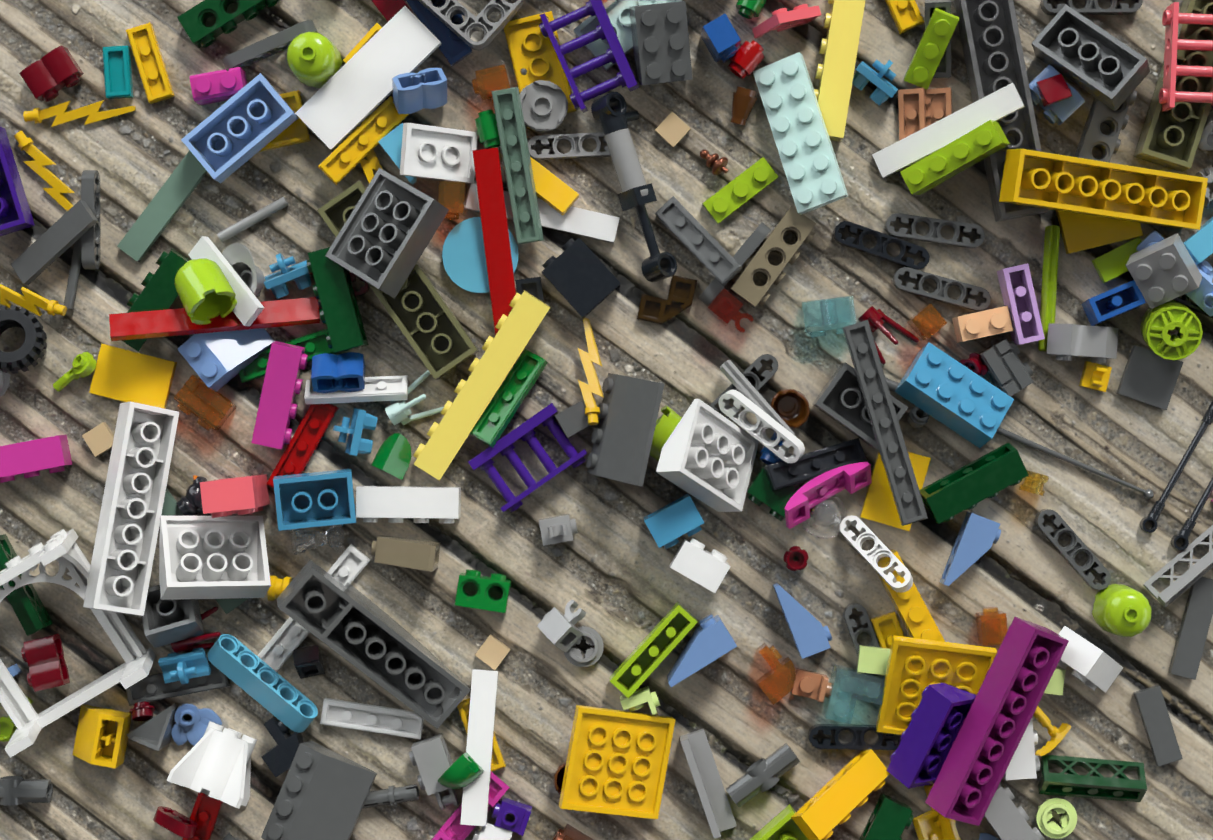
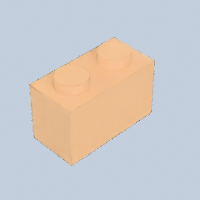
(982, 324)

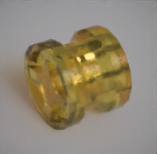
(1034, 483)

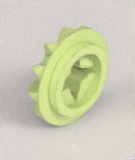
(1067, 820)

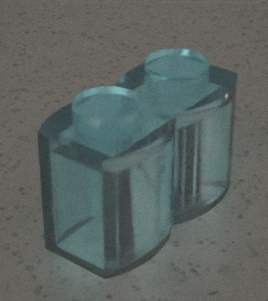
(828, 315)

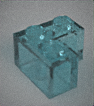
(847, 688)

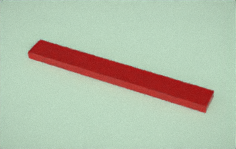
(495, 231)
(177, 322)

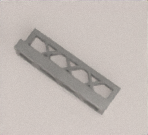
(1187, 579)
(708, 782)

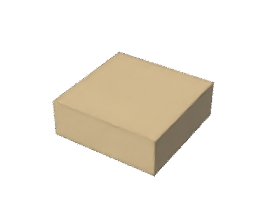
(672, 129)
(99, 439)
(492, 652)

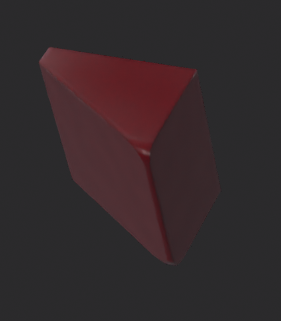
(1053, 90)

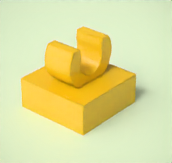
(1095, 376)

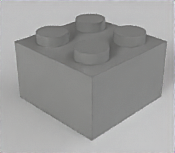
(1164, 271)

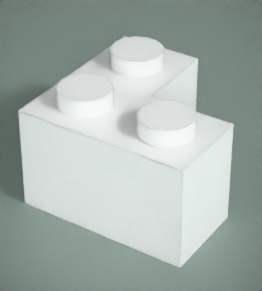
(700, 565)
(1088, 662)

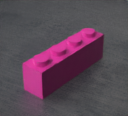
(278, 395)
(34, 456)

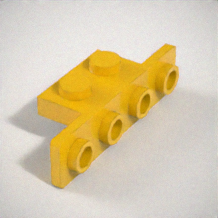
(934, 825)

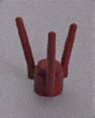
(875, 320)
(189, 644)

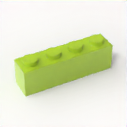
(955, 157)
(653, 650)

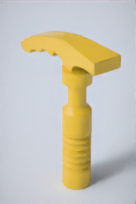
(1056, 734)

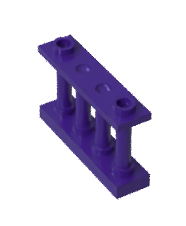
(613, 54)
(526, 433)

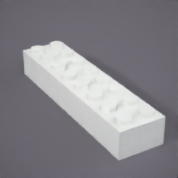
(131, 509)

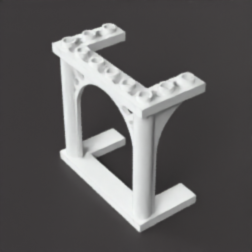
(137, 659)

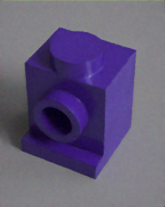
(519, 810)

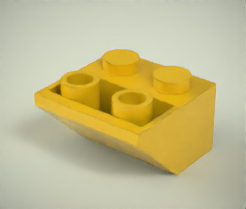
(102, 736)

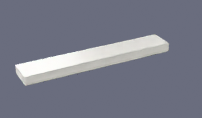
(939, 134)
(574, 221)
(292, 633)
(480, 745)

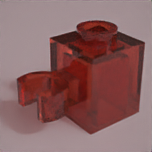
(726, 308)

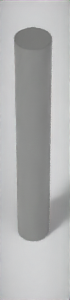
(253, 219)

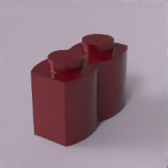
(52, 74)
(45, 663)

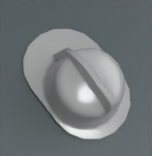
(242, 262)

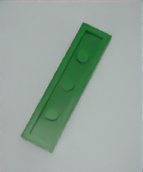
(313, 343)
(508, 398)

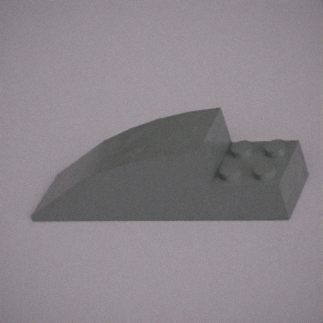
(372, 642)

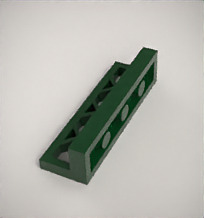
(25, 598)
(1071, 784)

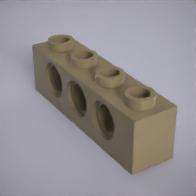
(791, 222)

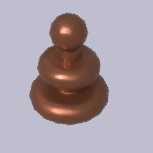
(713, 160)

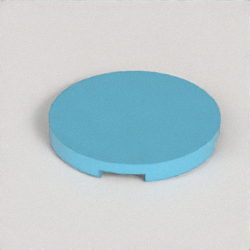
(466, 258)

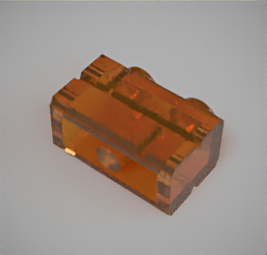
(205, 403)

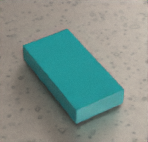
(117, 72)

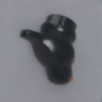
(192, 503)

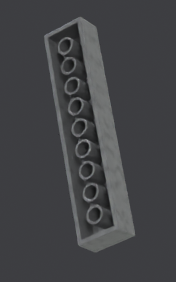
(992, 62)

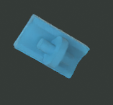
(884, 88)
(277, 280)
(355, 443)
(184, 666)

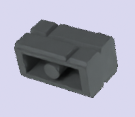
(1006, 368)

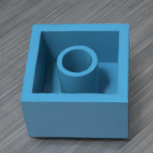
(674, 521)

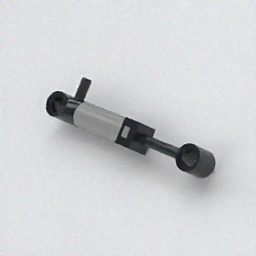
(612, 115)

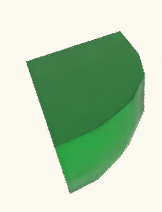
(394, 456)
(461, 772)

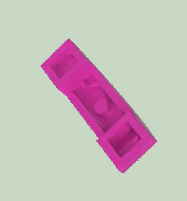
(848, 477)
(453, 830)

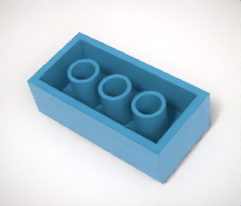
(954, 395)

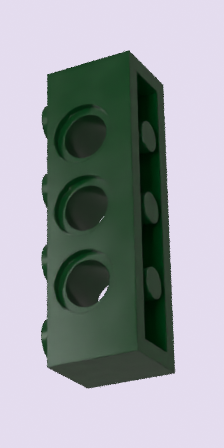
(195, 18)

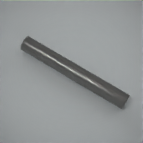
(73, 276)

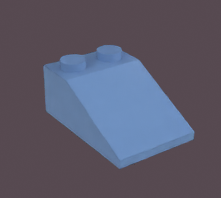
(222, 355)
(705, 646)

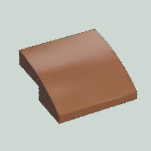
(922, 108)

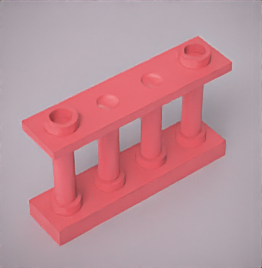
(1167, 94)

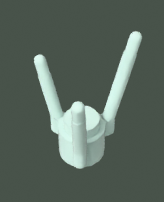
(399, 410)

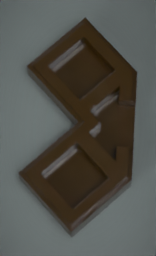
(661, 310)

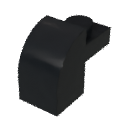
(281, 756)

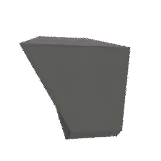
(156, 731)

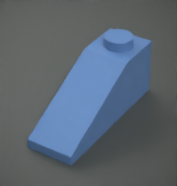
(972, 542)
(806, 630)

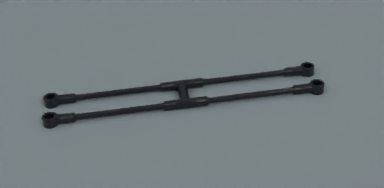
(1159, 505)

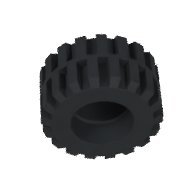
(33, 343)

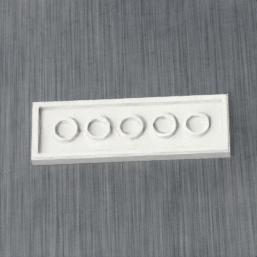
(367, 78)

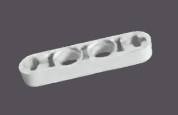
(759, 429)
(878, 551)

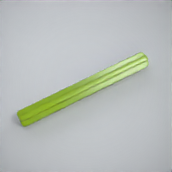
(1049, 281)

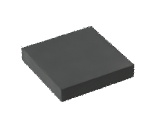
(1149, 378)

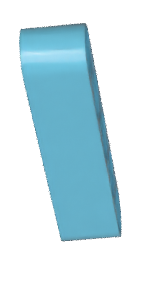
(262, 683)

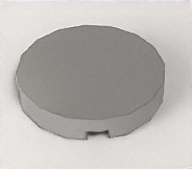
(543, 106)

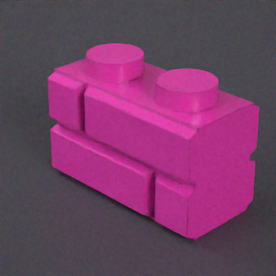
(217, 85)

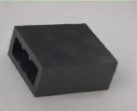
(580, 277)

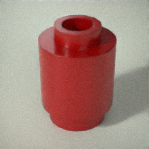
(746, 59)

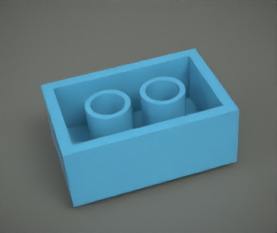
(314, 499)

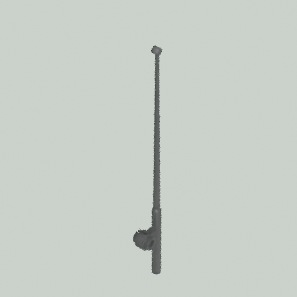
(922, 419)

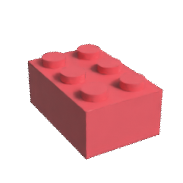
(234, 495)

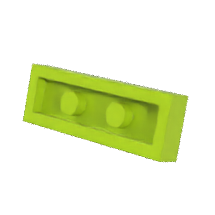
(931, 48)
(740, 190)

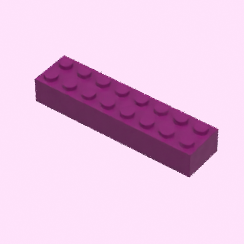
(996, 721)

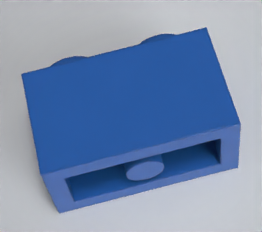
(721, 38)
(1113, 303)

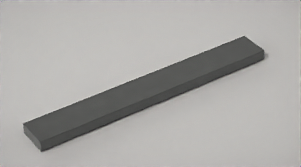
(884, 422)

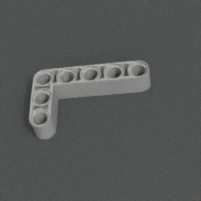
(473, 23)

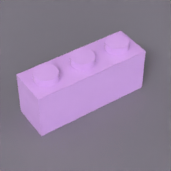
(1021, 300)

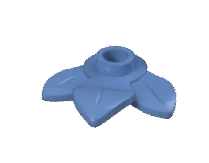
(192, 729)

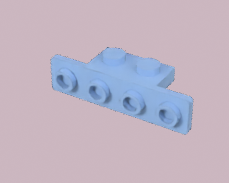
(1204, 294)

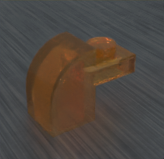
(780, 678)

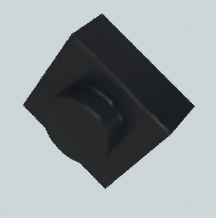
(532, 286)

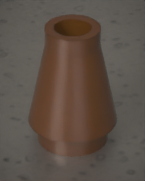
(742, 105)

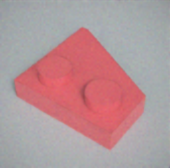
(786, 19)

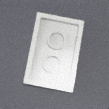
(438, 153)

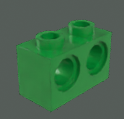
(482, 598)

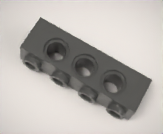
(1092, 135)

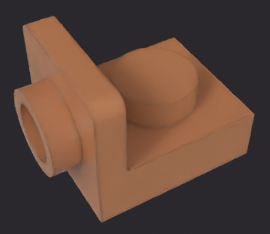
(811, 685)

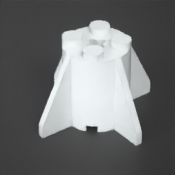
(218, 766)

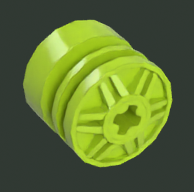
(1168, 316)

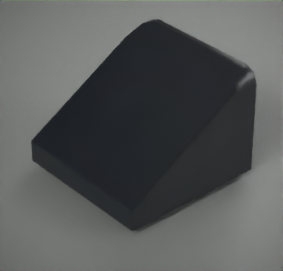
(308, 661)

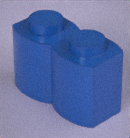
(338, 372)

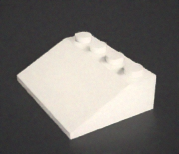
(709, 458)
(213, 557)

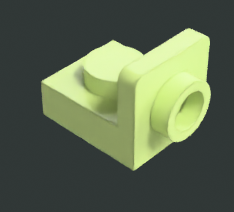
(638, 698)

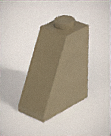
(406, 552)

